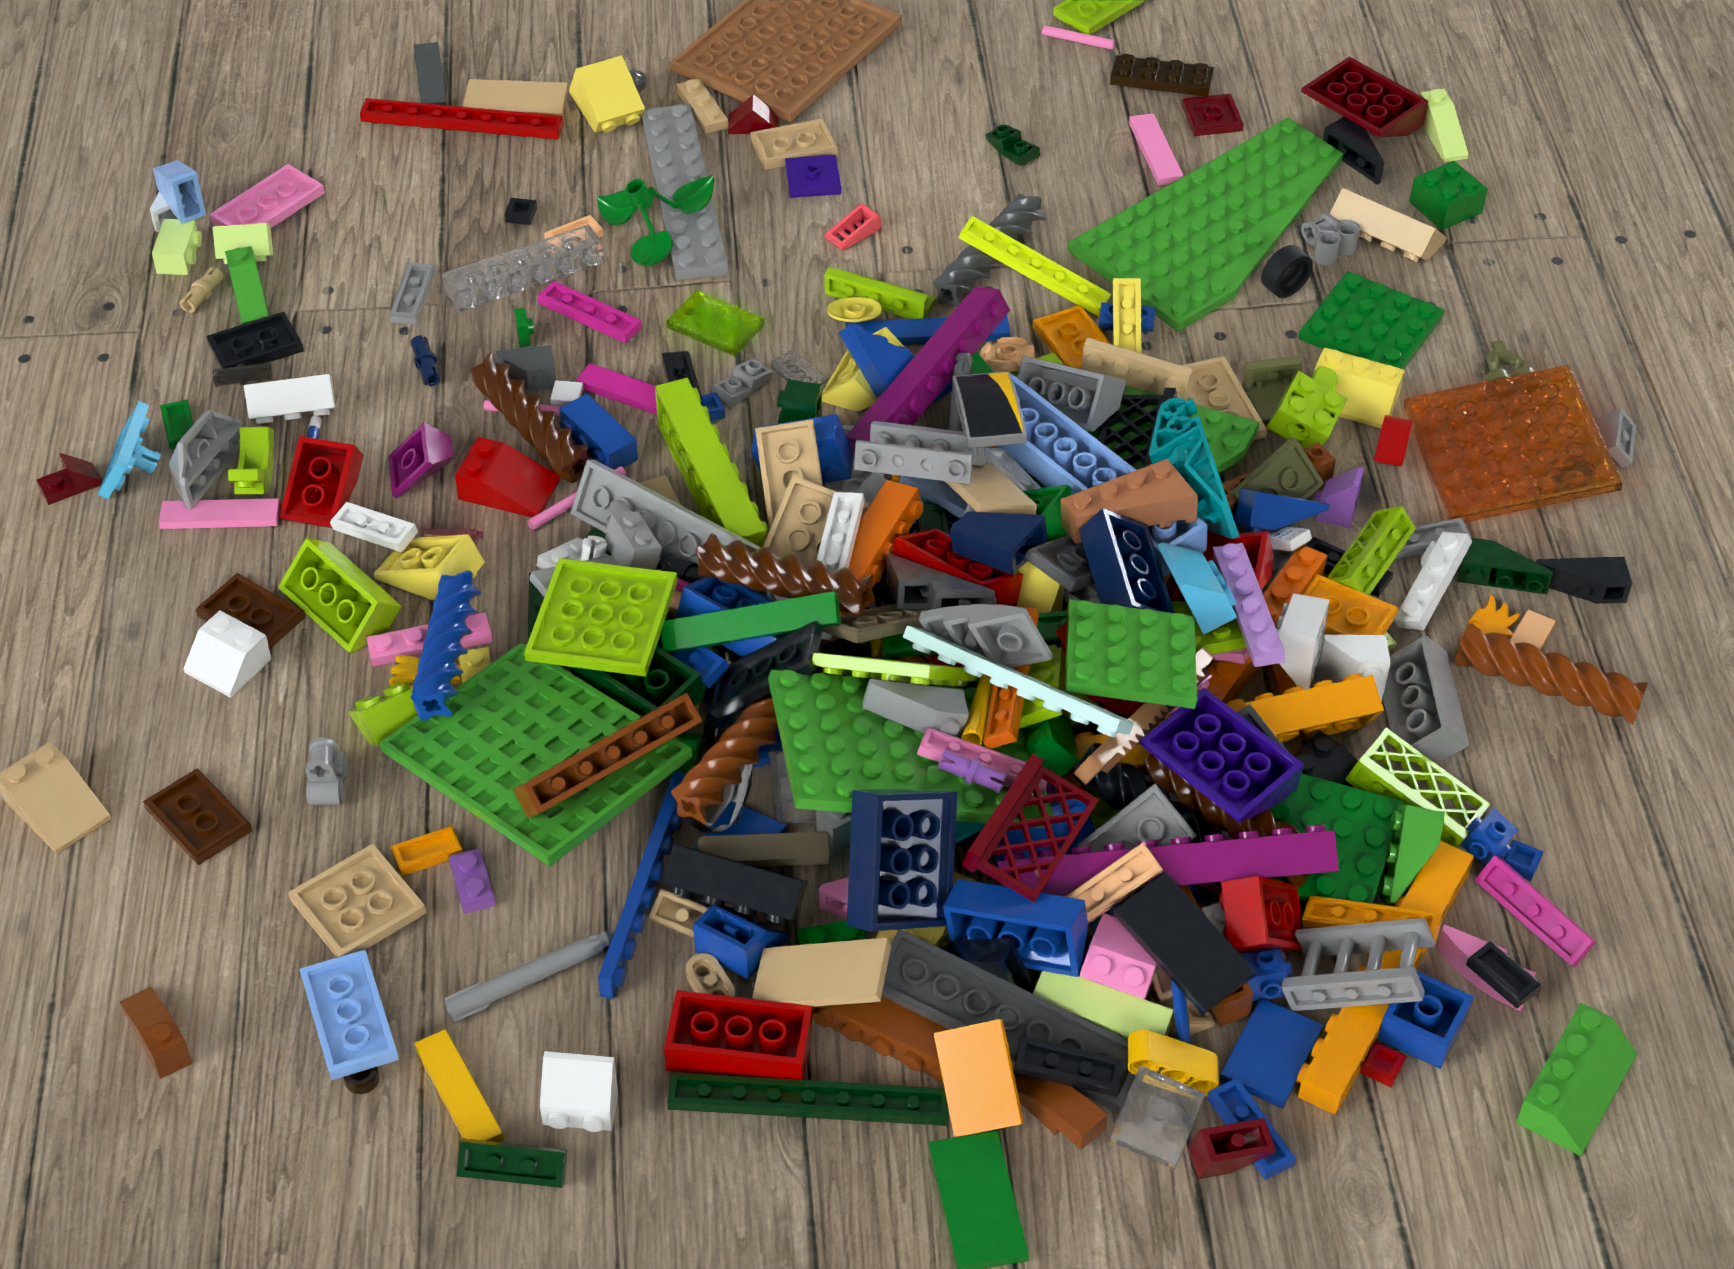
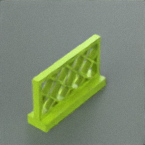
(1385, 781)

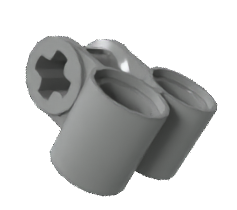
(1331, 238)
(325, 773)

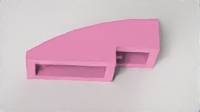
(1457, 948)

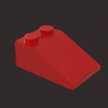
(504, 479)
(329, 480)
(1257, 548)
(1261, 914)

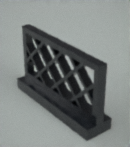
(1136, 404)

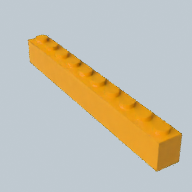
(1356, 1028)

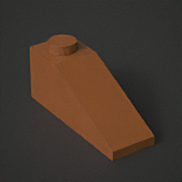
(157, 1032)

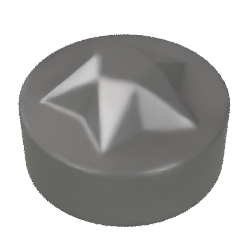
(639, 79)

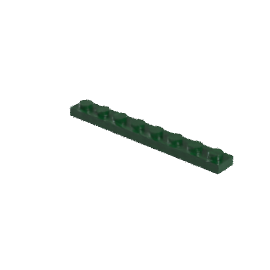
(808, 1099)

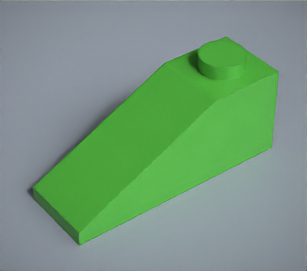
(246, 284)

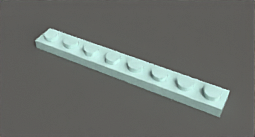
(1026, 686)

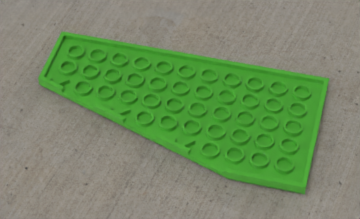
(1213, 225)

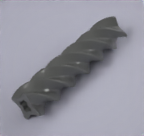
(974, 264)

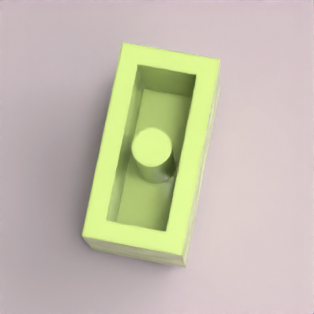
(242, 236)
(176, 247)

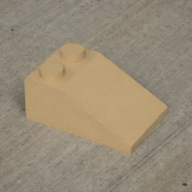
(52, 798)

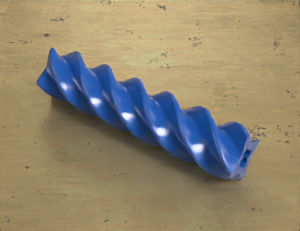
(443, 645)

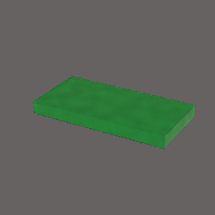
(978, 1201)

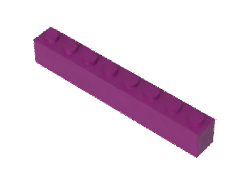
(934, 364)

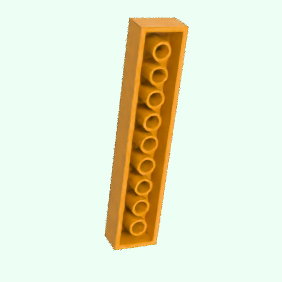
(1296, 713)

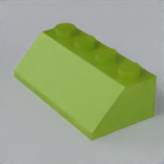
(338, 595)

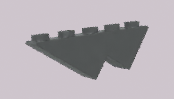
(924, 587)

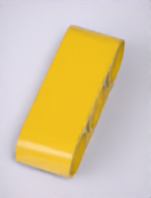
(1173, 1059)

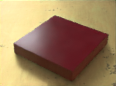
(1212, 114)

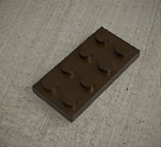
(1162, 75)

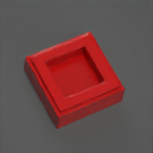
(1383, 1064)

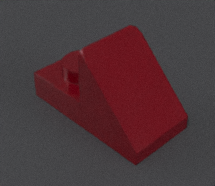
(72, 480)

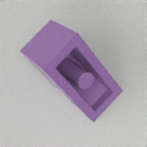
(1342, 496)

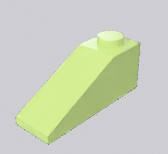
(1443, 126)

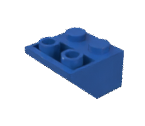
(735, 938)

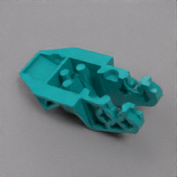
(1187, 448)

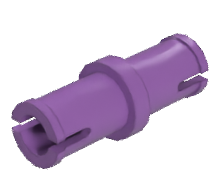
(972, 771)

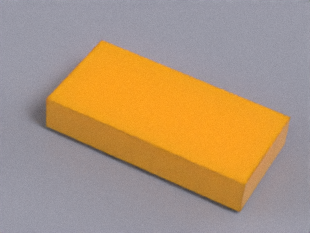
(426, 850)

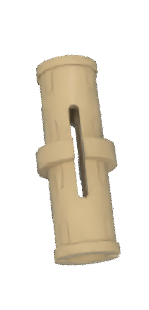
(201, 289)

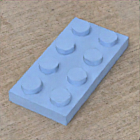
(348, 1014)

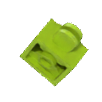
(1308, 408)

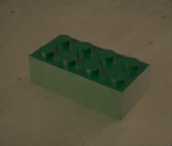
(664, 681)

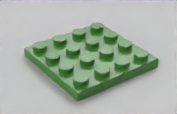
(1131, 654)

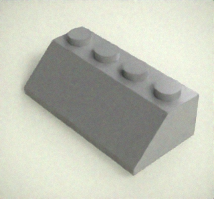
(1077, 393)
(1424, 700)

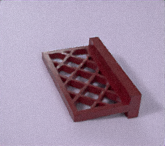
(1003, 820)

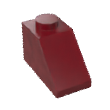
(1230, 1147)

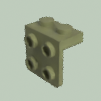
(1267, 381)

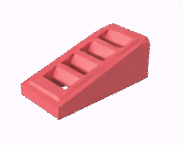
(861, 213)

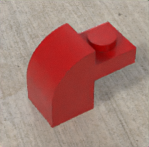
(1393, 440)

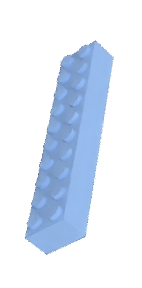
(1066, 454)

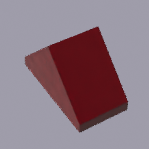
(751, 117)

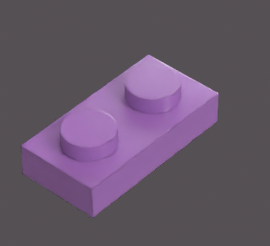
(472, 881)

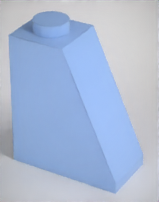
(180, 190)

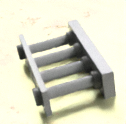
(918, 453)
(1359, 987)

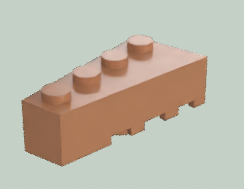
(1145, 495)

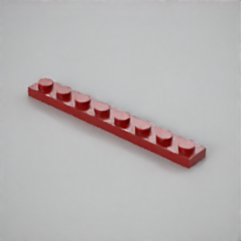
(462, 118)

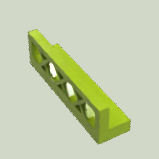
(891, 297)
(1373, 549)

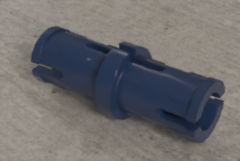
(425, 360)

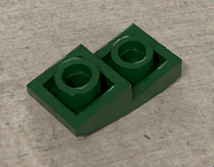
(1010, 144)

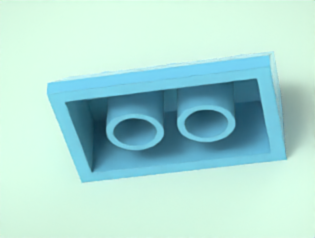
(1200, 586)

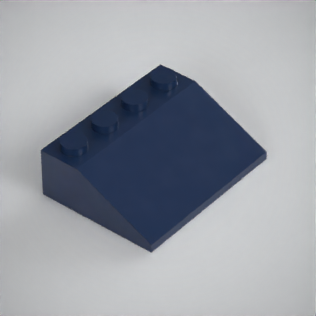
(900, 858)

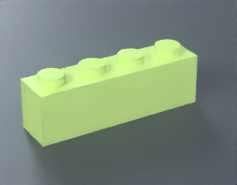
(1104, 1005)

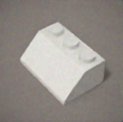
(290, 398)
(1301, 635)

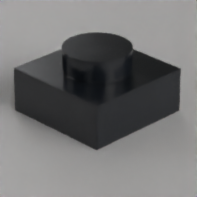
(520, 211)

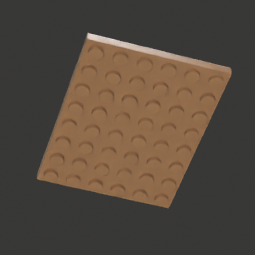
(785, 49)

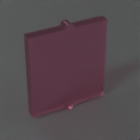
(474, 533)

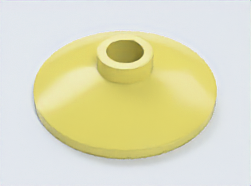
(854, 309)

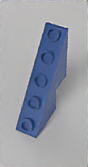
(878, 358)

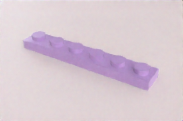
(1251, 609)

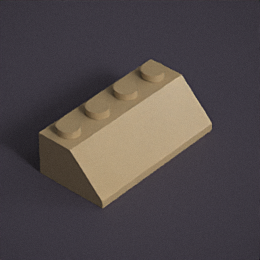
(1388, 226)

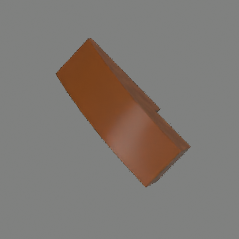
(1062, 1109)

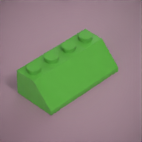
(1578, 1080)

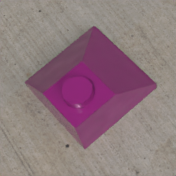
(418, 458)

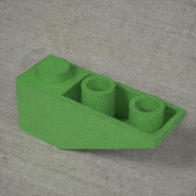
(1413, 843)

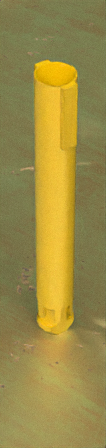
(978, 712)

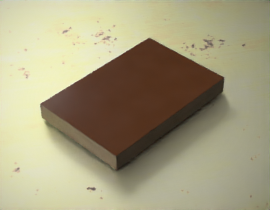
(253, 607)
(197, 816)

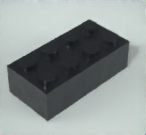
(734, 882)

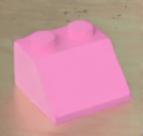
(1118, 959)

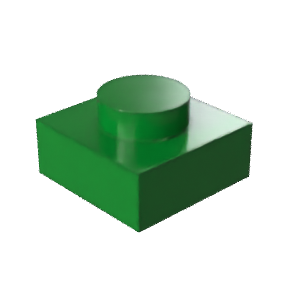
(523, 326)

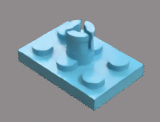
(129, 452)

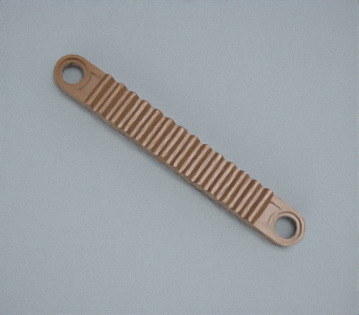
(1144, 720)

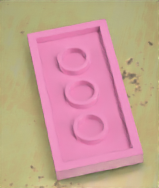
(270, 199)

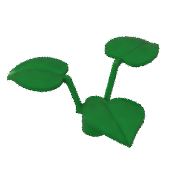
(619, 208)

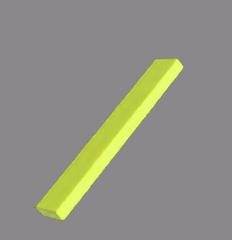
(1034, 265)

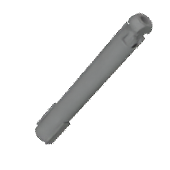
(481, 995)

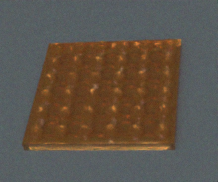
(1511, 444)

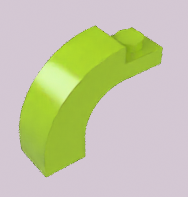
(255, 461)

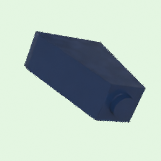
(998, 538)

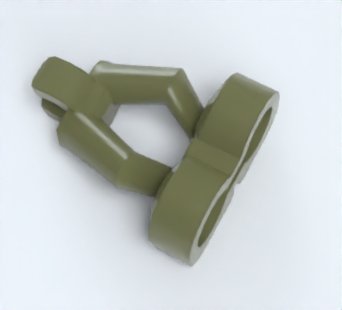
(1501, 356)

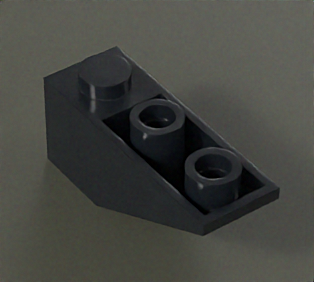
(1591, 579)

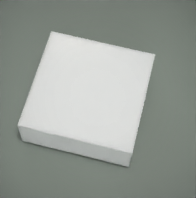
(565, 392)

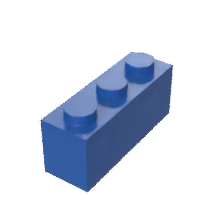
(601, 433)

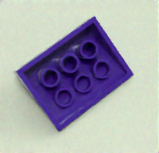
(1225, 757)

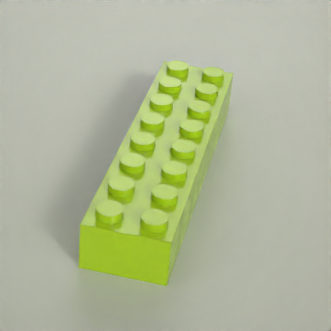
(706, 462)

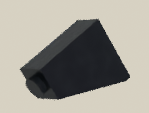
(994, 956)

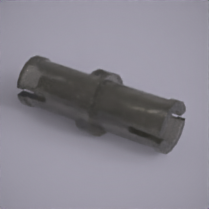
(242, 374)

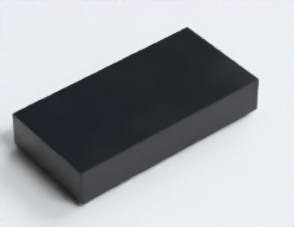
(1503, 974)

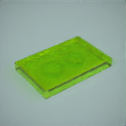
(715, 323)

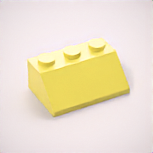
(1367, 384)
(848, 385)

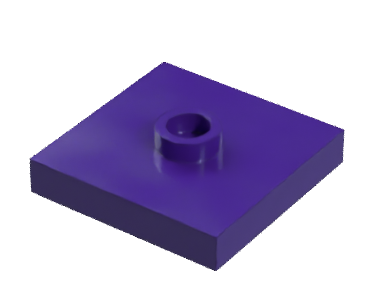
(813, 176)

